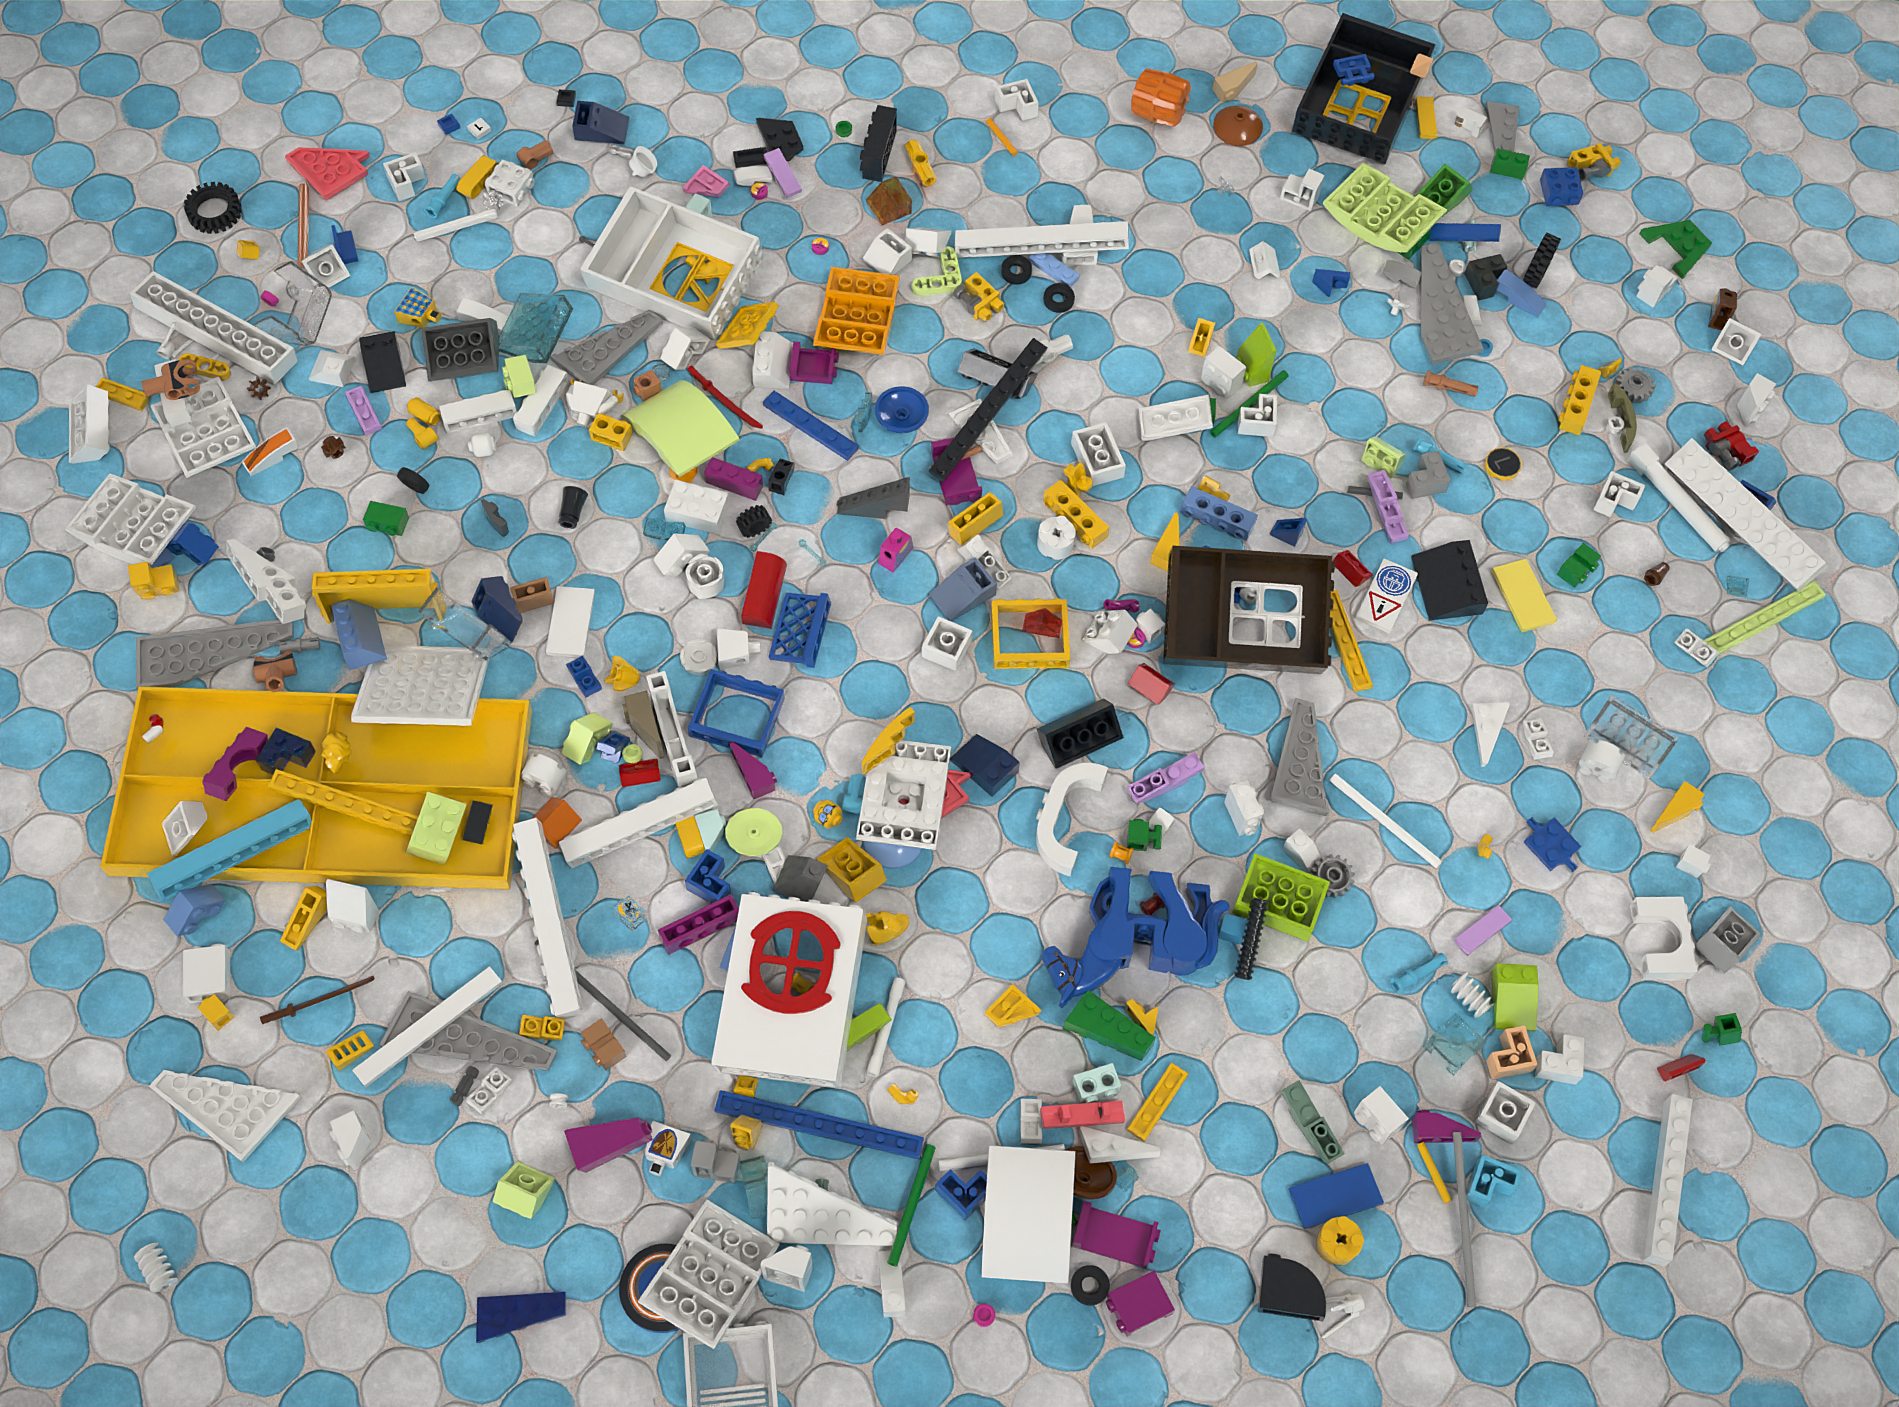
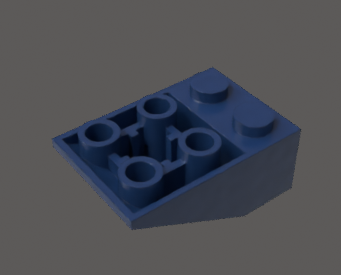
(599, 123)
(497, 607)

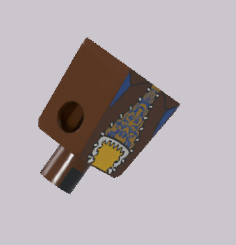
(1727, 303)

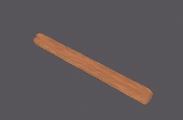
(303, 223)

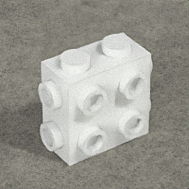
(510, 181)
(1243, 807)

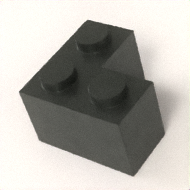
(1483, 275)

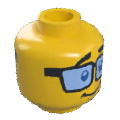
(828, 814)

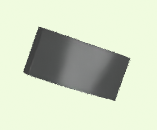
(494, 518)

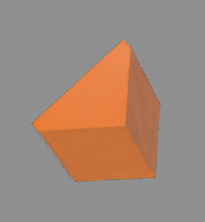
(557, 820)

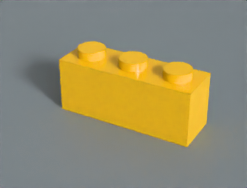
(975, 518)

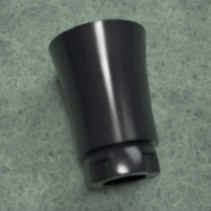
(571, 507)

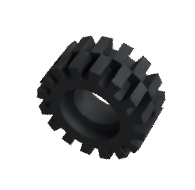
(753, 521)

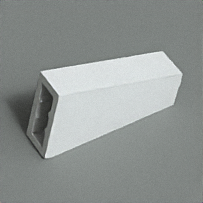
(1080, 215)

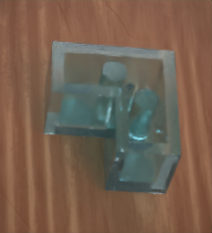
(755, 1181)

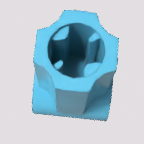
(853, 799)

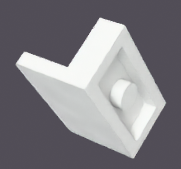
(1264, 260)

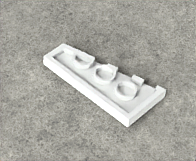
(990, 440)

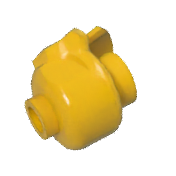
(335, 751)

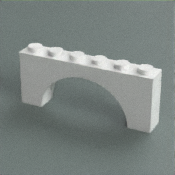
(670, 729)

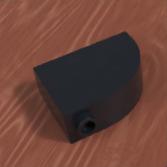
(1290, 1290)

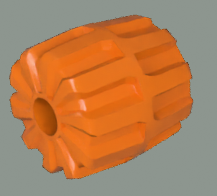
(1160, 97)

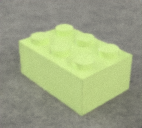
(436, 828)

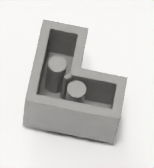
(1430, 478)
(714, 1163)

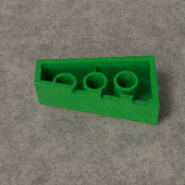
(1103, 1023)

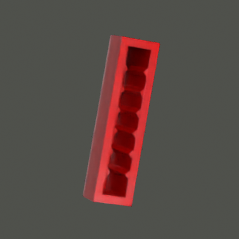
(763, 590)

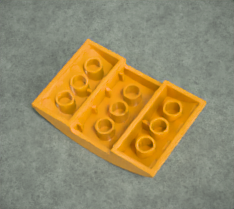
(857, 311)

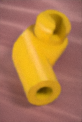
(1483, 850)

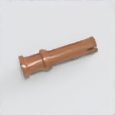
(1441, 382)

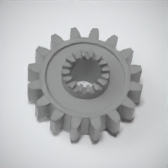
(1636, 384)
(1340, 869)

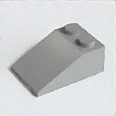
(1727, 940)

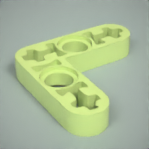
(948, 276)

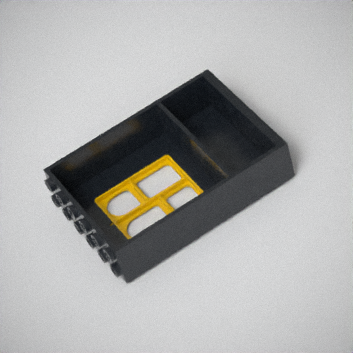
(1391, 60)

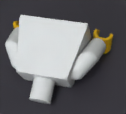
(590, 400)

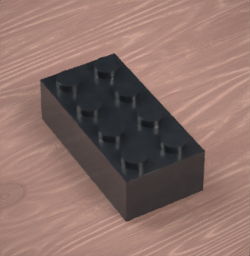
(878, 143)

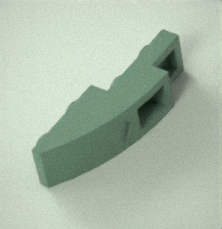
(1310, 1123)

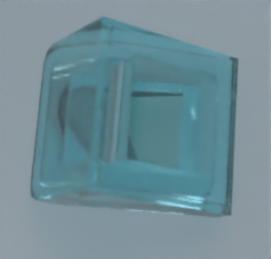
(1737, 586)
(1125, 1175)

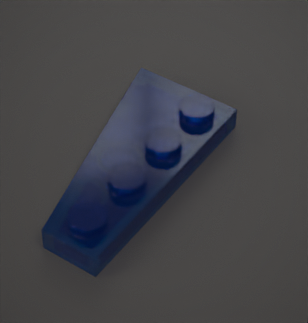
(516, 1312)

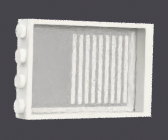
(735, 1371)

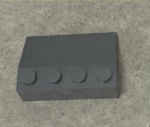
(461, 349)

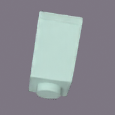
(711, 828)

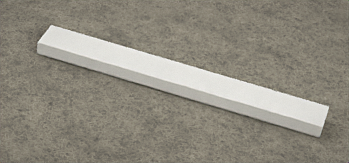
(427, 1027)

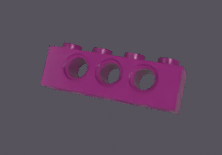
(699, 924)

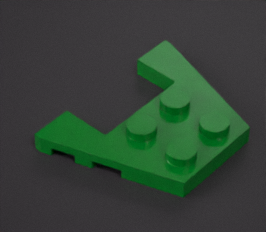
(1684, 239)

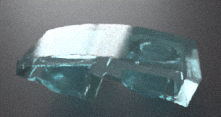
(864, 412)
(662, 530)

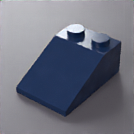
(987, 763)

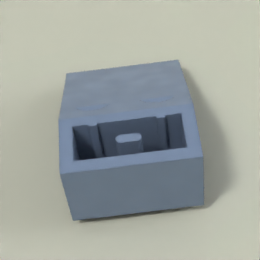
(964, 590)

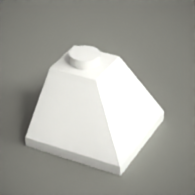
(326, 265)
(332, 368)
(183, 824)

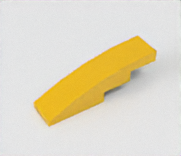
(885, 743)

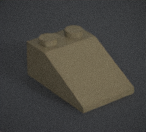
(640, 715)

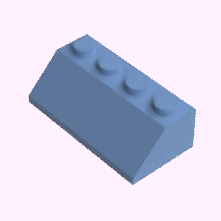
(358, 633)

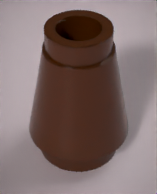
(1656, 574)

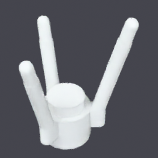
(167, 349)
(1351, 1304)

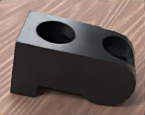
(780, 476)

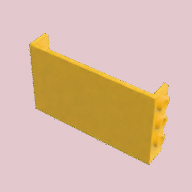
(373, 588)

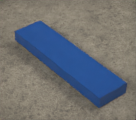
(1465, 232)

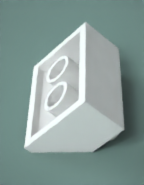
(772, 361)
(789, 1267)

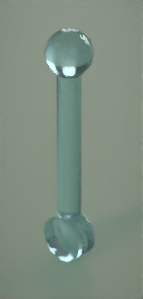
(802, 543)
(753, 547)

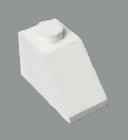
(1302, 851)

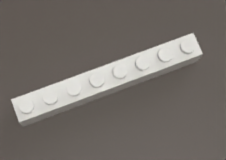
(638, 823)
(1668, 1180)

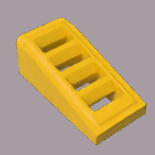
(348, 1059)

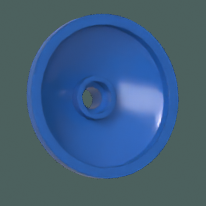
(901, 402)

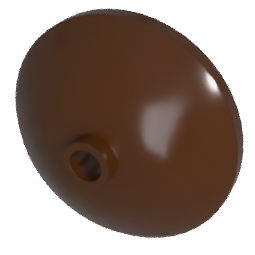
(1092, 1179)

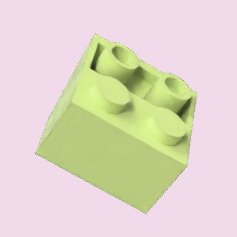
(1383, 456)

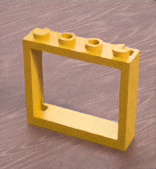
(1029, 660)

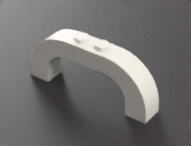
(1076, 776)

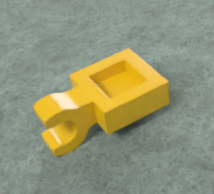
(1212, 487)

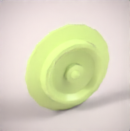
(753, 832)

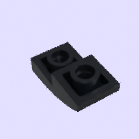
(477, 822)

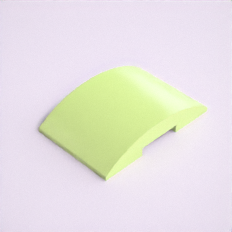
(1382, 211)
(682, 426)

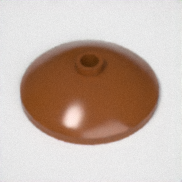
(1238, 125)

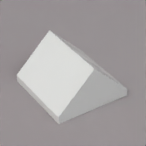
(1736, 341)

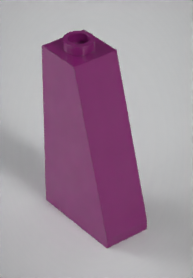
(603, 1142)

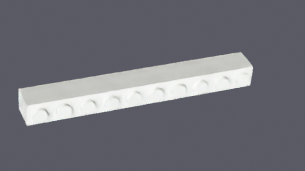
(1042, 239)
(548, 919)

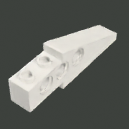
(267, 582)

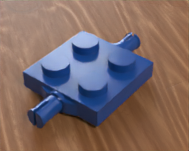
(1552, 844)

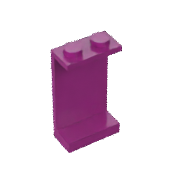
(961, 483)
(1115, 1236)

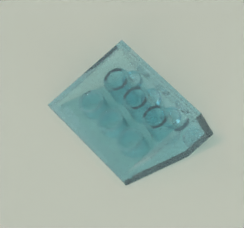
(535, 326)

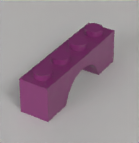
(221, 780)

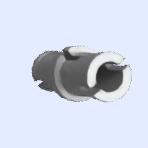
(300, 645)

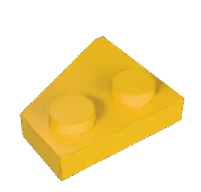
(1011, 1008)

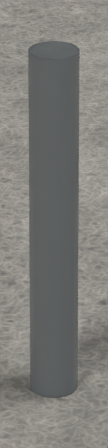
(1367, 491)

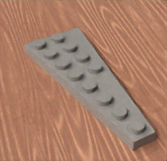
(470, 1039)

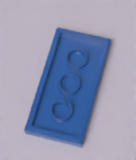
(1336, 1195)

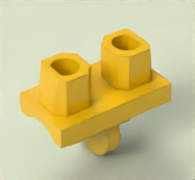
(1077, 478)

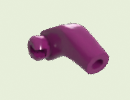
(1128, 604)

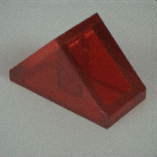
(1042, 623)

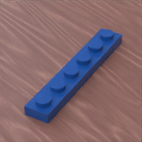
(810, 425)

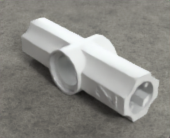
(1055, 348)

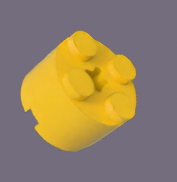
(1342, 1229)

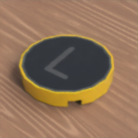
(1503, 464)

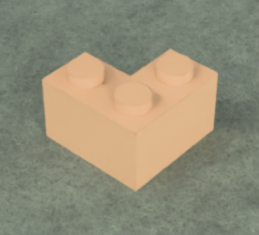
(1515, 1057)

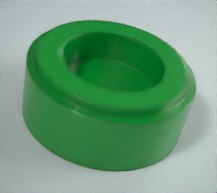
(843, 128)

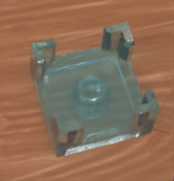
(1455, 1043)

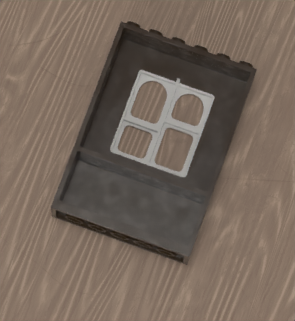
(1203, 609)

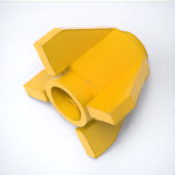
(622, 675)

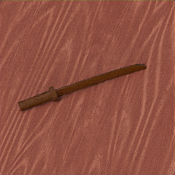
(291, 1010)

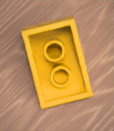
(853, 869)

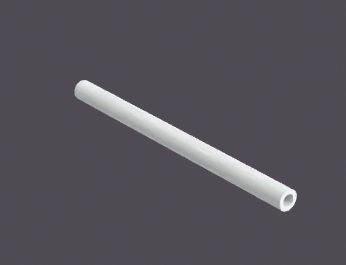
(1386, 821)

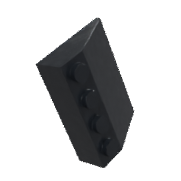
(1450, 581)

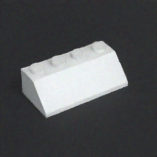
(88, 425)

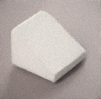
(1161, 818)

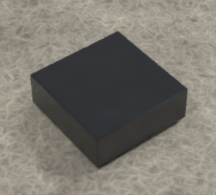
(566, 98)

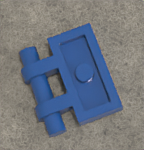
(1353, 65)

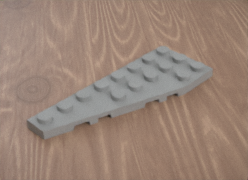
(1444, 318)
(186, 655)

